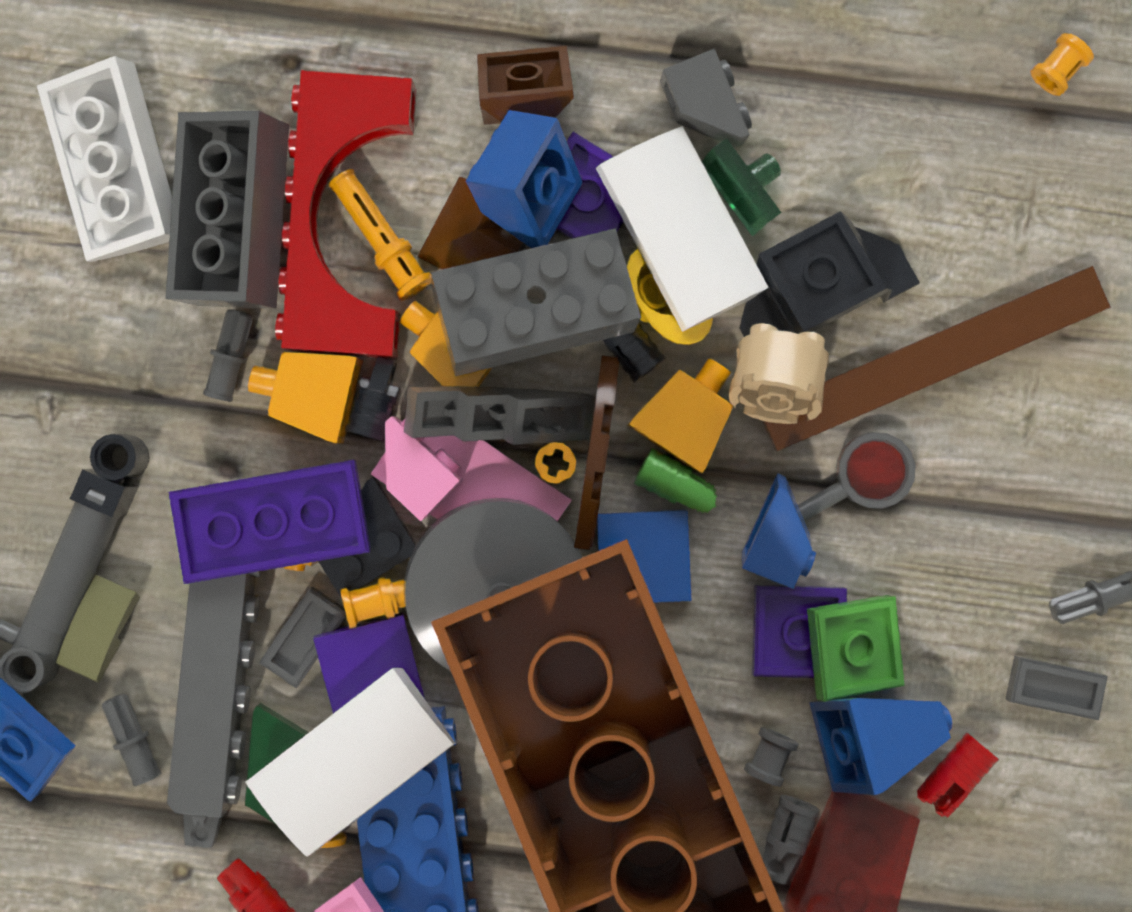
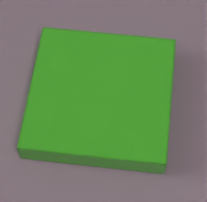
(855, 647)

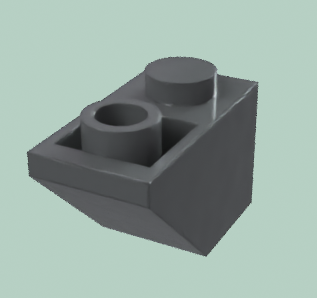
(703, 98)

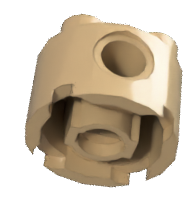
(779, 374)

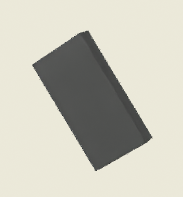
(294, 649)
(1056, 687)

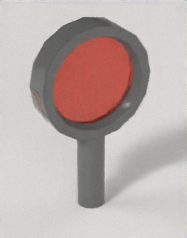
(870, 471)

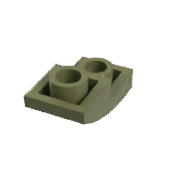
(96, 627)

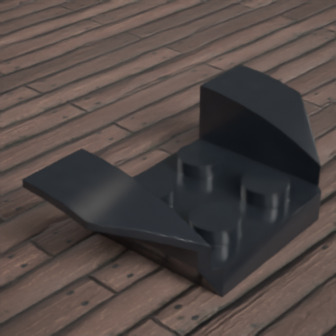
(825, 276)

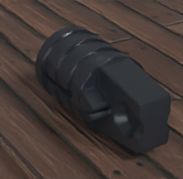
(635, 353)
(374, 401)

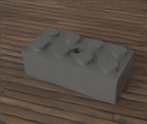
(227, 209)
(495, 324)

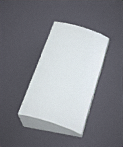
(108, 158)
(682, 228)
(350, 761)

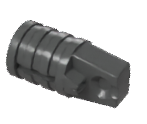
(788, 837)

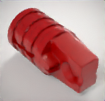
(250, 890)

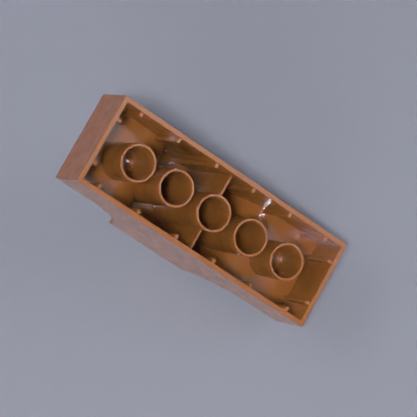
(602, 745)

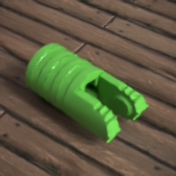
(675, 482)

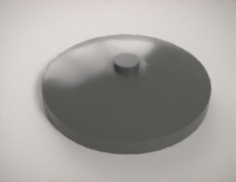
(477, 555)

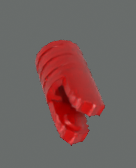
(956, 775)

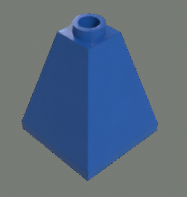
(877, 740)

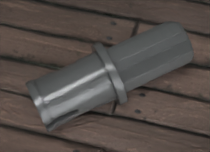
(228, 355)
(1092, 599)
(130, 739)

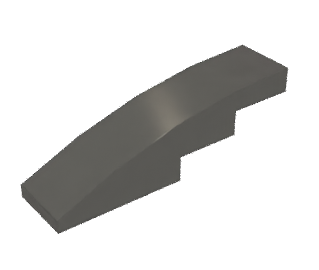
(498, 413)

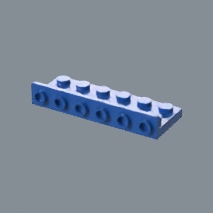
(415, 841)

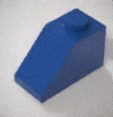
(779, 540)

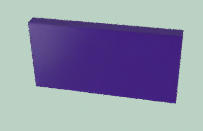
(269, 521)

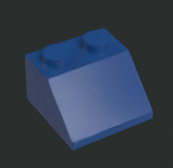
(526, 177)

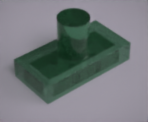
(744, 185)

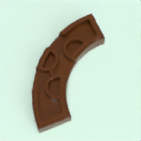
(597, 452)

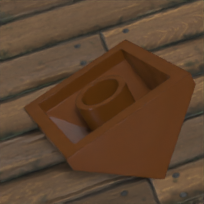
(525, 82)
(465, 233)

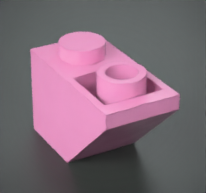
(415, 472)

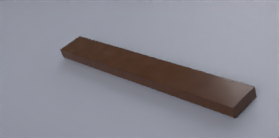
(948, 353)

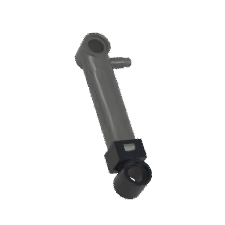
(99, 501)

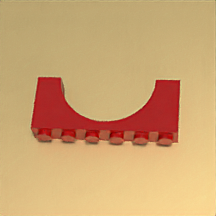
(333, 121)

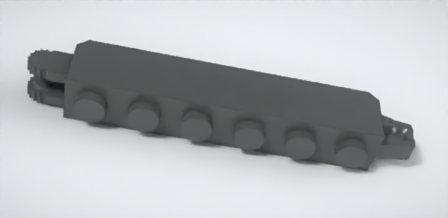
(212, 703)

